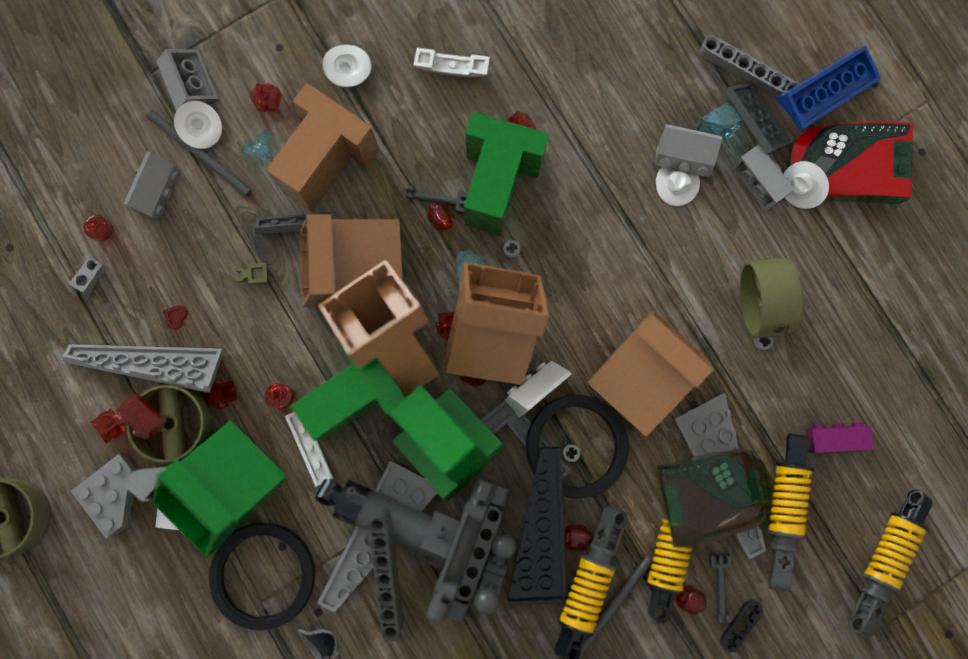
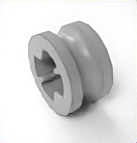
(507, 245)
(759, 346)
(575, 457)

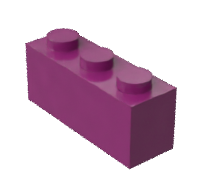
(840, 438)

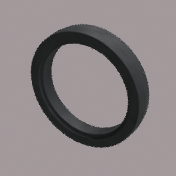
(614, 422)
(217, 586)

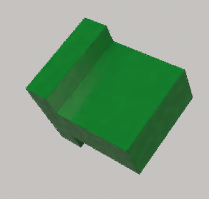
(502, 154)
(347, 399)
(444, 440)
(216, 487)

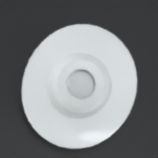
(346, 65)
(197, 124)
(809, 184)
(676, 186)

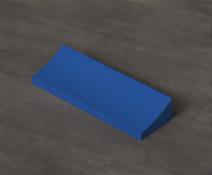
(830, 87)

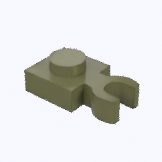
(255, 274)

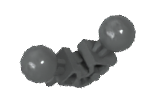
(487, 597)

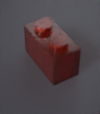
(140, 416)

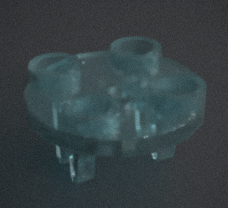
(259, 147)

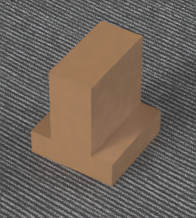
(320, 147)
(343, 250)
(377, 320)
(495, 323)
(650, 373)

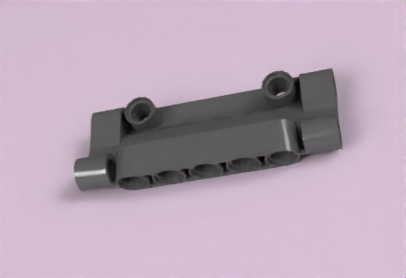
(446, 594)

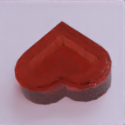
(174, 316)

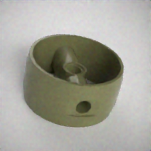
(771, 297)
(173, 439)
(11, 532)

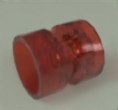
(279, 396)

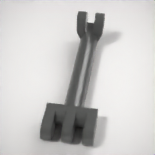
(458, 202)
(722, 617)

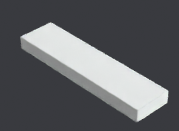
(310, 451)

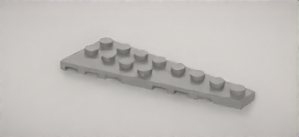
(169, 365)
(709, 431)
(356, 559)

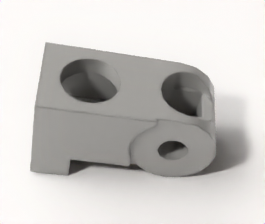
(88, 276)

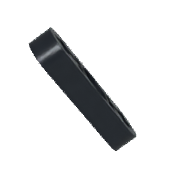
(750, 624)

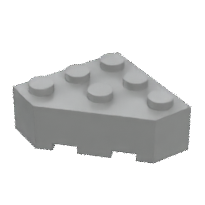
(106, 497)

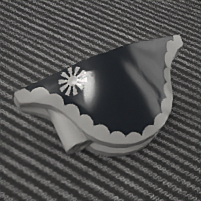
(320, 643)

